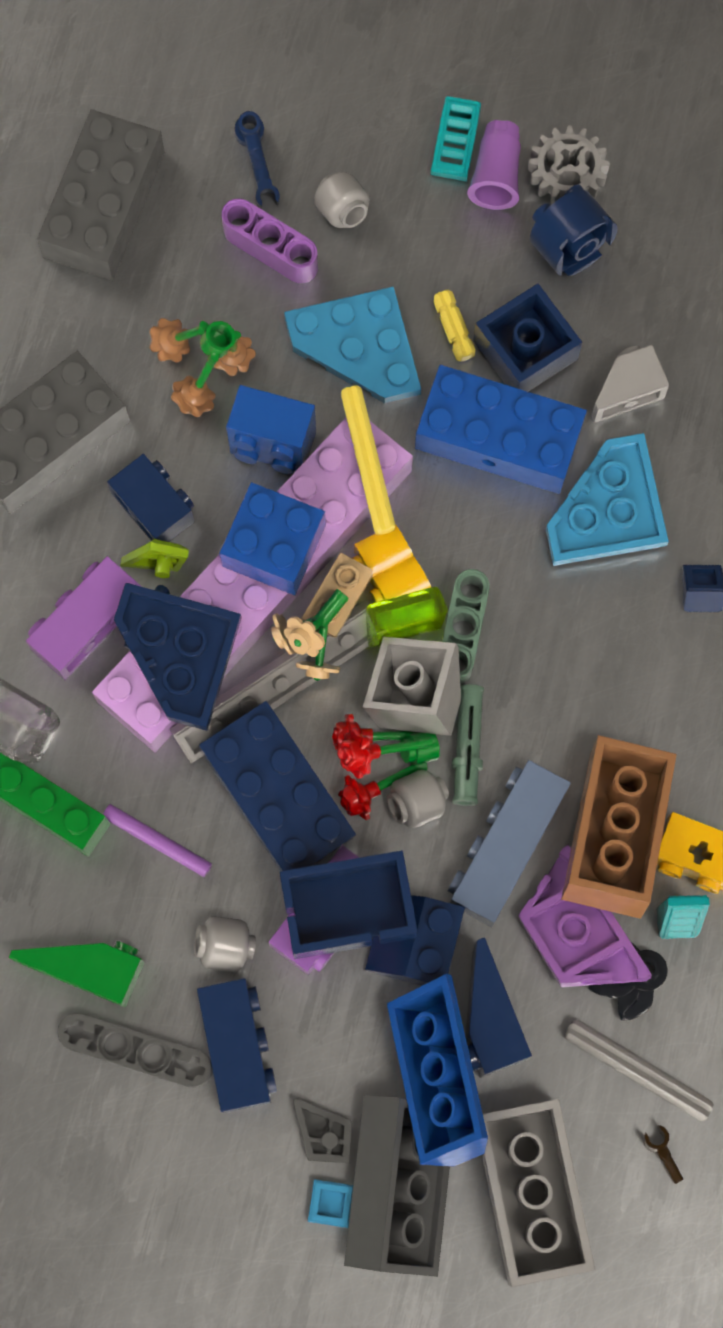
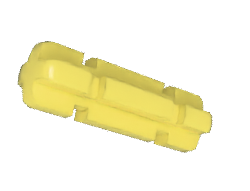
(454, 325)

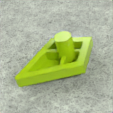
(158, 556)

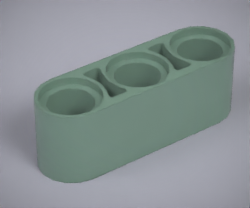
(467, 610)

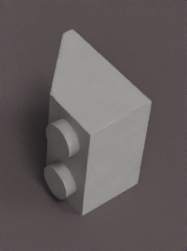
(415, 686)

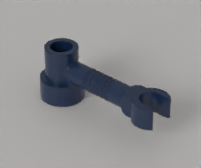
(252, 140)

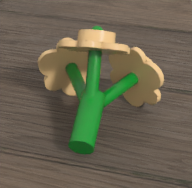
(302, 638)

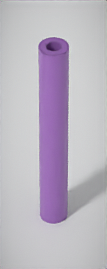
(157, 840)

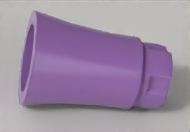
(497, 167)

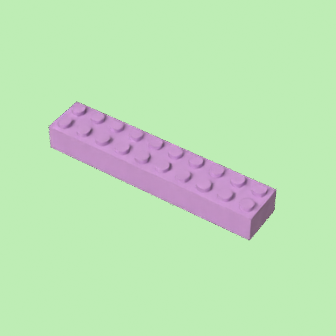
(325, 481)

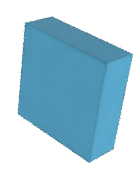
(330, 1203)

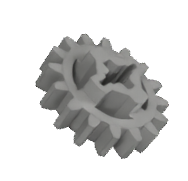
(567, 151)

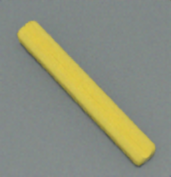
(368, 460)

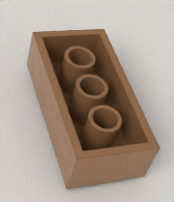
(619, 827)

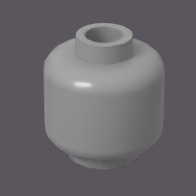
(342, 200)
(417, 798)
(224, 944)

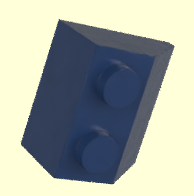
(423, 957)

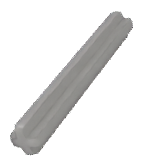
(639, 1070)

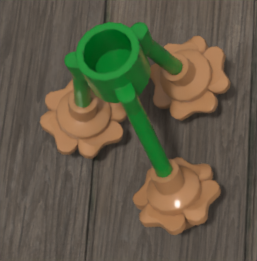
(221, 344)

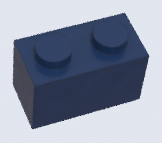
(151, 500)

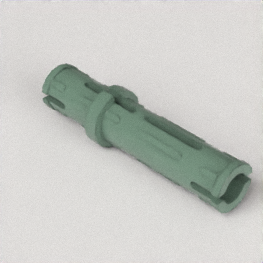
(466, 790)

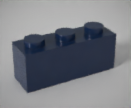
(236, 1045)

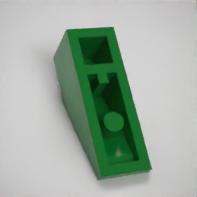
(90, 967)

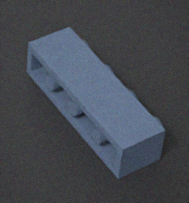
(509, 843)

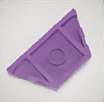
(578, 940)

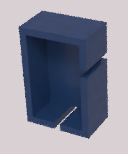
(348, 904)

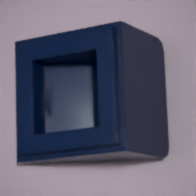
(702, 588)

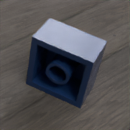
(527, 340)

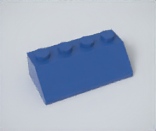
(438, 1074)

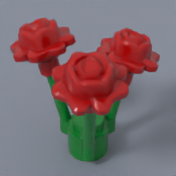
(357, 751)

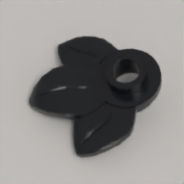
(636, 997)

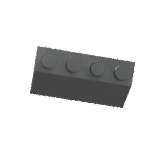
(395, 1200)

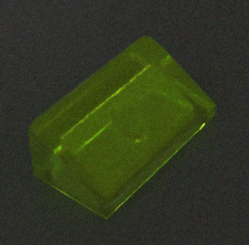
(405, 615)

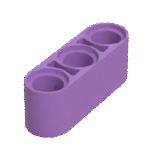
(262, 226)

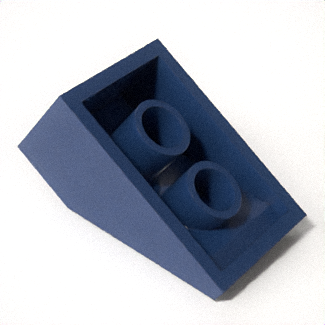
(492, 1026)

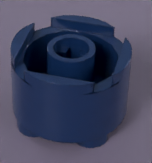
(572, 231)

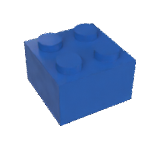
(271, 429)
(273, 538)

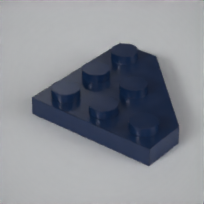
(179, 649)

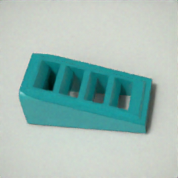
(460, 115)
(682, 916)

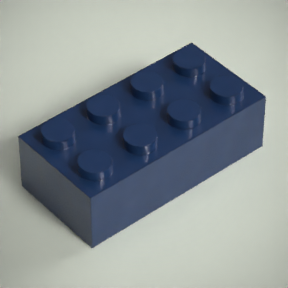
(276, 790)

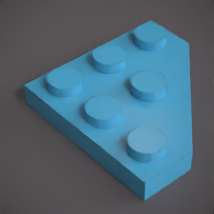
(358, 342)
(610, 507)

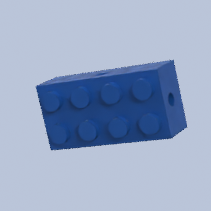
(499, 429)

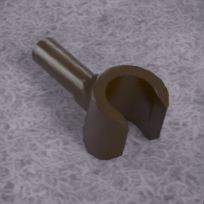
(664, 1154)

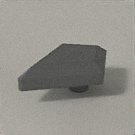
(323, 1133)

